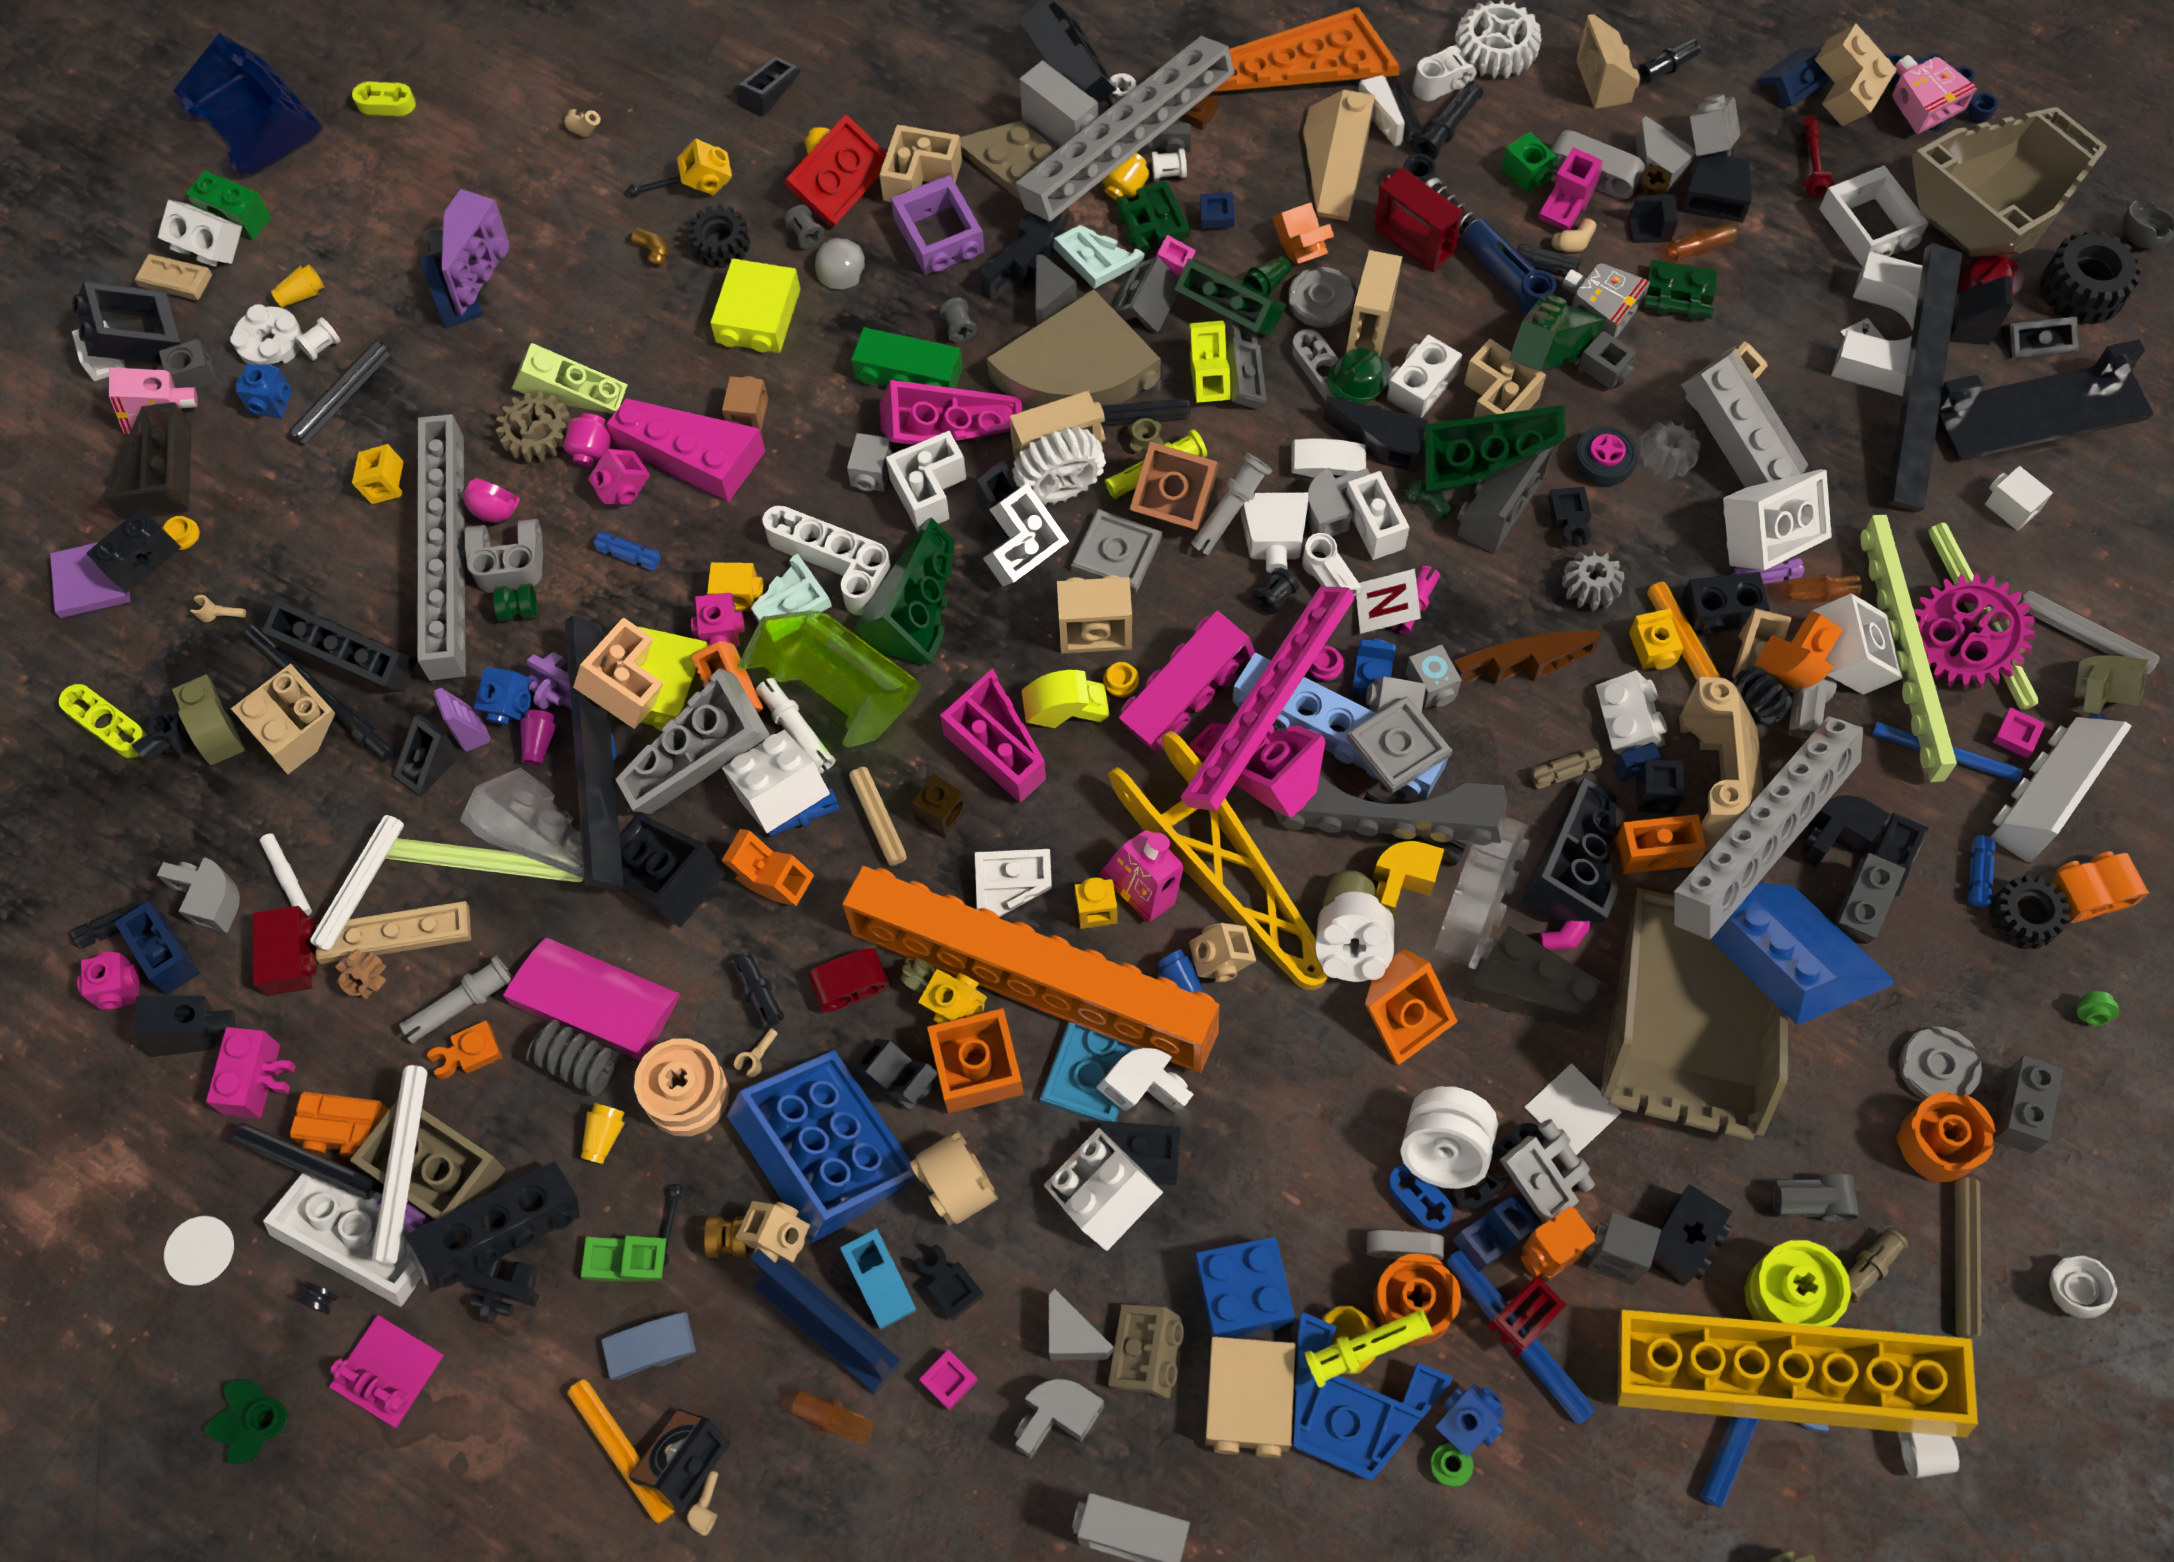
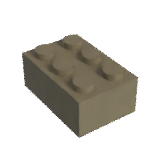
(445, 1167)

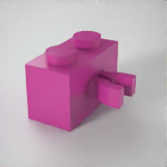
(246, 1073)

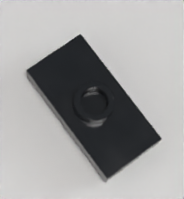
(1901, 843)

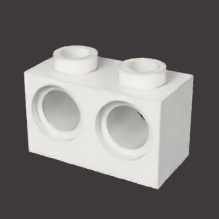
(193, 231)
(1427, 379)

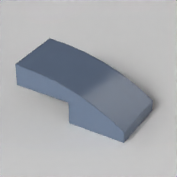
(648, 1346)

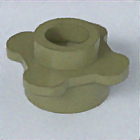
(1144, 427)
(917, 974)

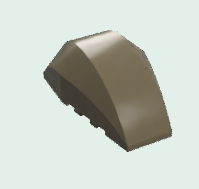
(2004, 181)

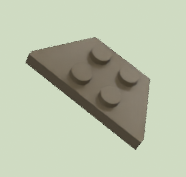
(1006, 152)

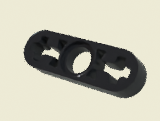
(1485, 1194)

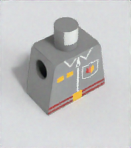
(1607, 294)

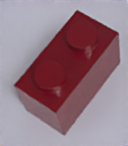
(283, 950)

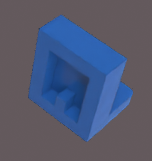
(1372, 661)

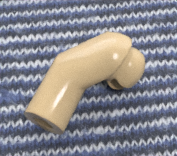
(582, 124)
(1574, 239)

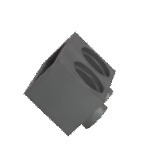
(1868, 898)
(1622, 1248)

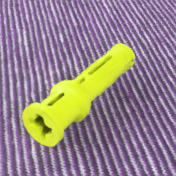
(1128, 479)
(1348, 1354)

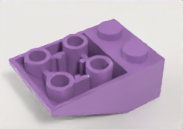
(471, 245)

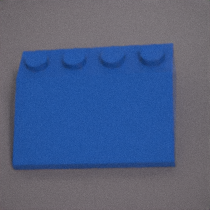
(1797, 953)
(821, 1143)

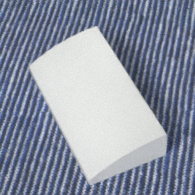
(341, 1235)

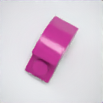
(1573, 189)

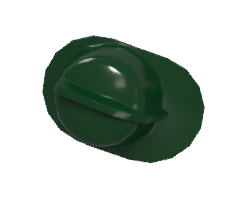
(1359, 375)

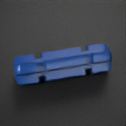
(627, 550)
(1981, 871)

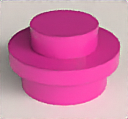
(1327, 664)

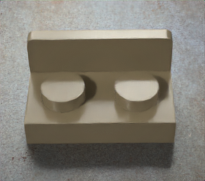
(1146, 1350)

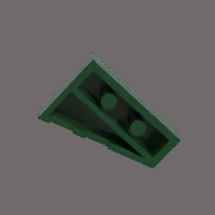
(1554, 333)

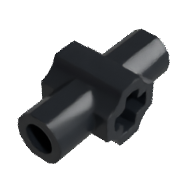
(165, 734)

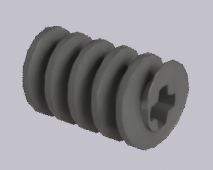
(571, 1059)

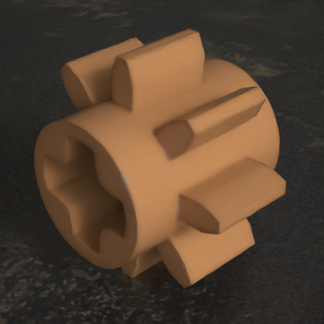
(361, 973)

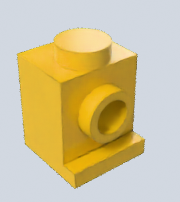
(378, 474)
(1645, 636)
(1096, 896)

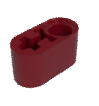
(848, 980)

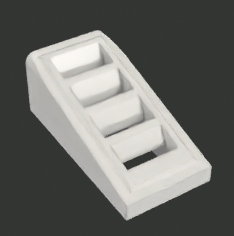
(1385, 110)

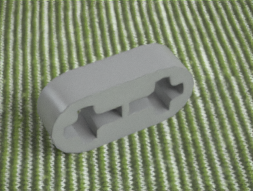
(1395, 1244)

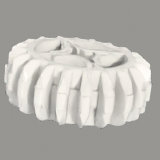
(1500, 29)
(1060, 464)

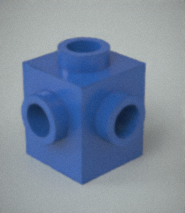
(264, 390)
(503, 695)
(1462, 1427)

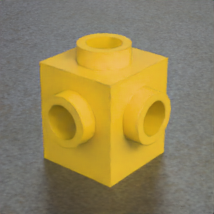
(704, 167)
(952, 997)

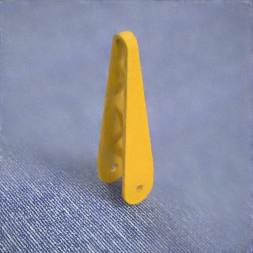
(1212, 883)

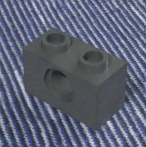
(2027, 1104)

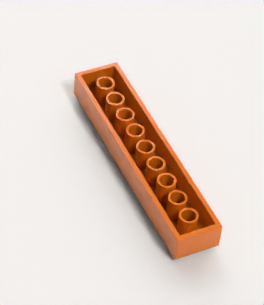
(1033, 967)

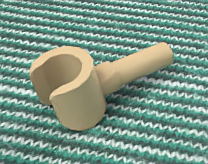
(211, 611)
(756, 1054)
(699, 1516)

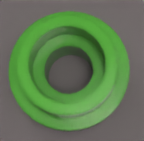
(2097, 1008)
(1442, 1474)

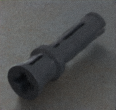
(1442, 128)

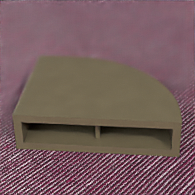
(1075, 353)

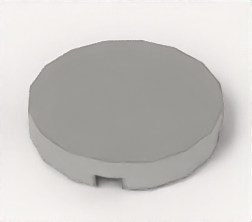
(1321, 297)
(1939, 1062)

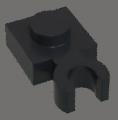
(1572, 510)
(952, 1287)

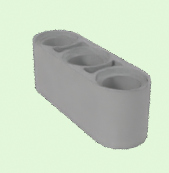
(1619, 169)

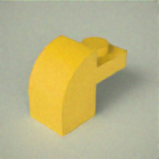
(1406, 866)

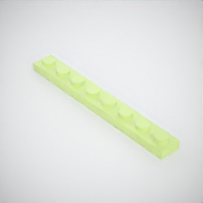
(1917, 680)

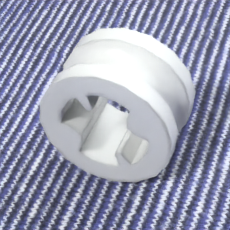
(1122, 81)

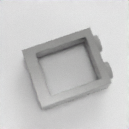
(1129, 1531)

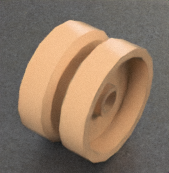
(660, 1085)

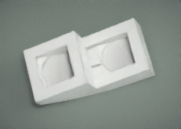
(1315, 455)

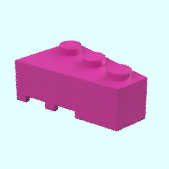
(994, 738)

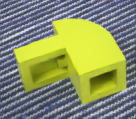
(1209, 362)
(1062, 695)

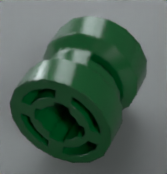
(512, 602)

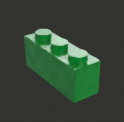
(896, 357)

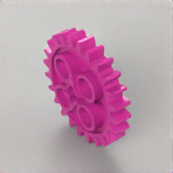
(2000, 647)

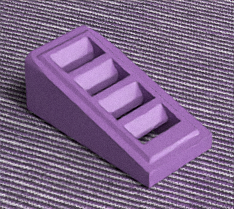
(463, 720)

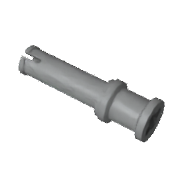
(1240, 489)
(473, 990)

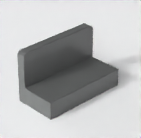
(1148, 294)

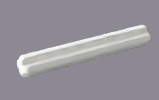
(357, 883)

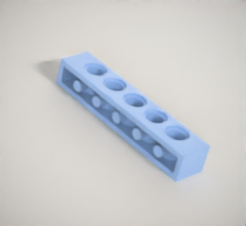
(1328, 711)

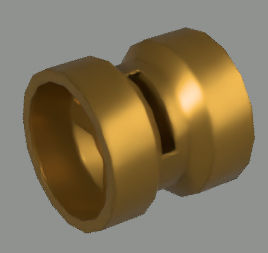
(721, 1238)

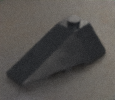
(1577, 865)

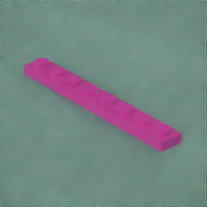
(1267, 699)

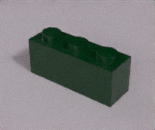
(1230, 297)

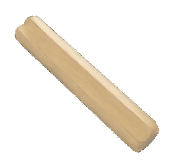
(878, 816)

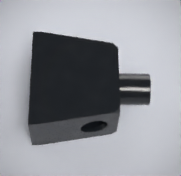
(1720, 187)
(178, 1024)

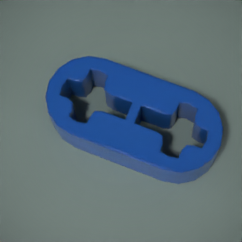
(1412, 1204)

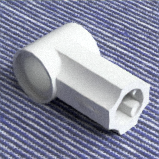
(1329, 570)

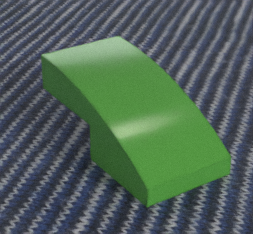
(623, 1259)

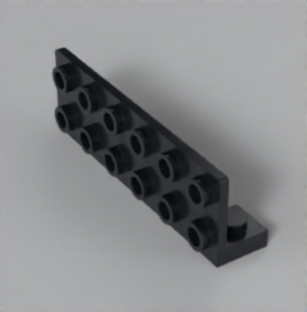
(2043, 407)

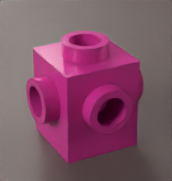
(618, 477)
(717, 619)
(109, 980)

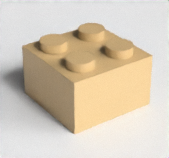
(1095, 614)

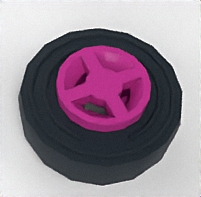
(1618, 452)

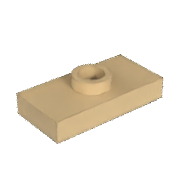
(173, 277)

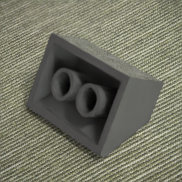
(1501, 501)

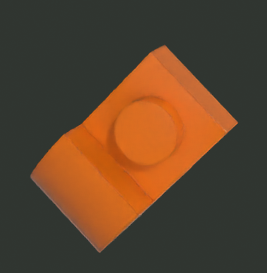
(1301, 233)
(1803, 660)
(765, 871)

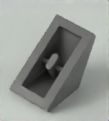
(1053, 289)

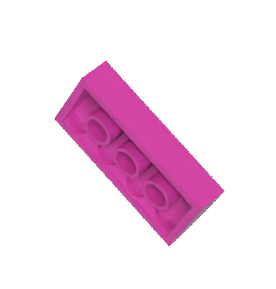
(592, 998)

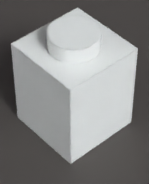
(2017, 497)

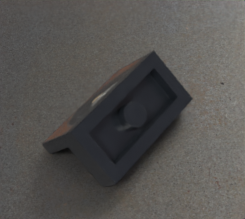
(680, 1459)

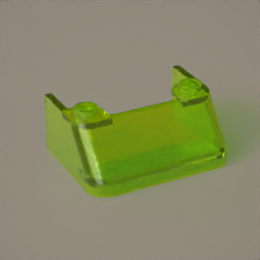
(835, 666)

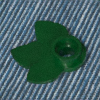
(242, 1424)

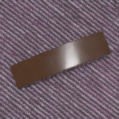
(1535, 654)

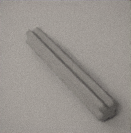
(2085, 629)

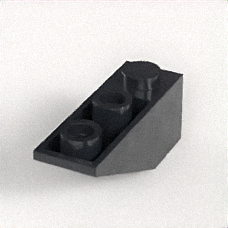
(1388, 435)

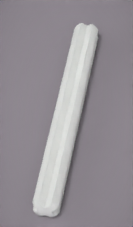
(399, 1165)

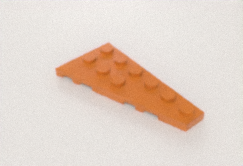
(1319, 51)

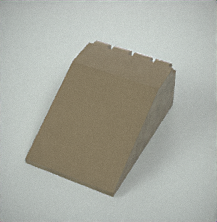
(1691, 1030)

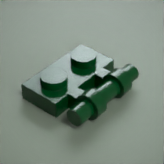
(1161, 212)
(1680, 282)

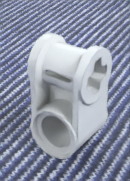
(1440, 74)
(1928, 1454)

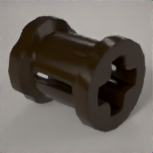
(1653, 181)

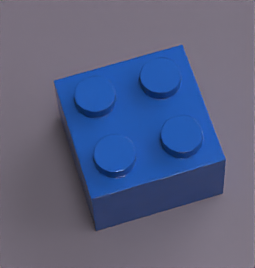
(1244, 1289)

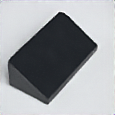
(2041, 337)

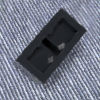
(1723, 596)

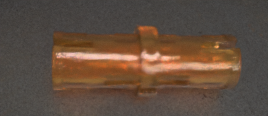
(1702, 241)

